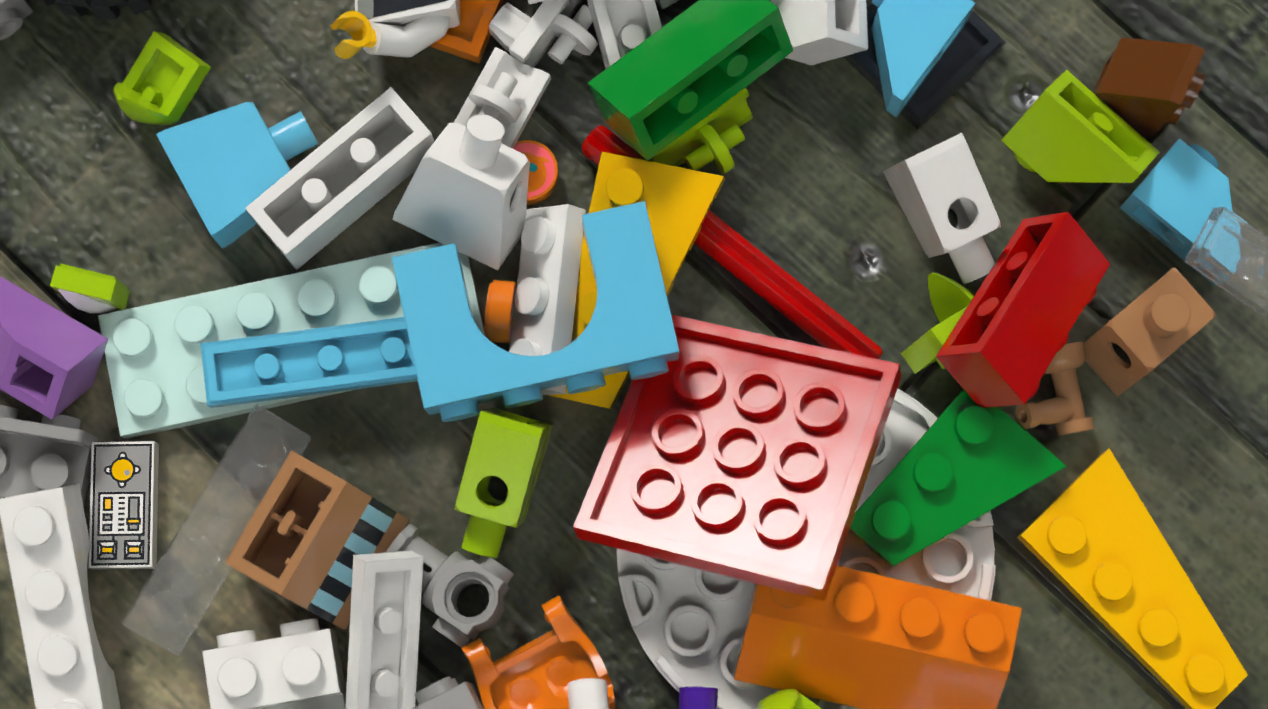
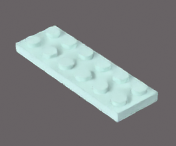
(157, 347)

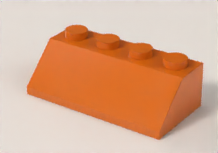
(880, 644)

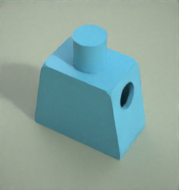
(232, 161)

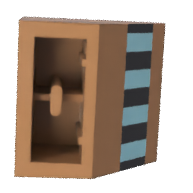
(307, 538)

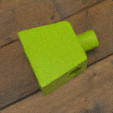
(505, 448)

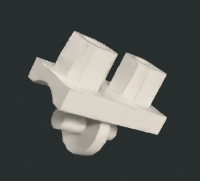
(531, 37)
(506, 92)

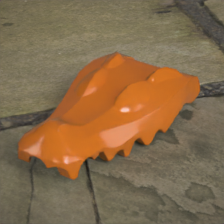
(540, 670)

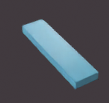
(307, 362)

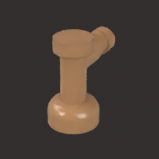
(1067, 407)

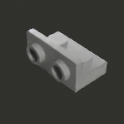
(43, 454)

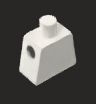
(944, 180)
(469, 191)

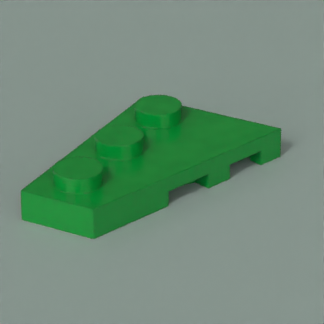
(949, 478)

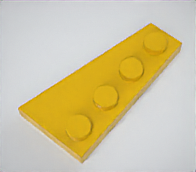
(676, 208)
(1127, 576)

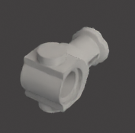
(448, 579)

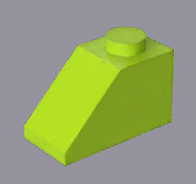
(1077, 138)

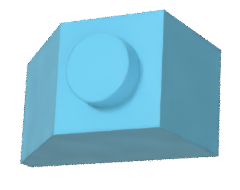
(910, 42)
(1179, 196)

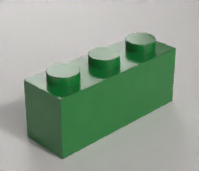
(689, 70)

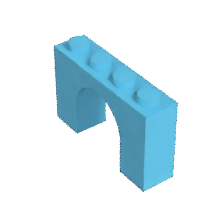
(464, 368)

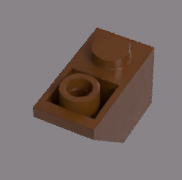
(1150, 82)

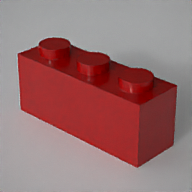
(1024, 311)

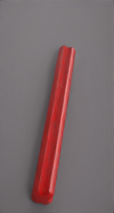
(757, 269)

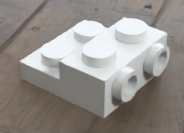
(277, 673)

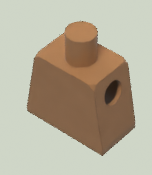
(1147, 331)

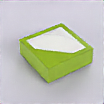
(89, 289)

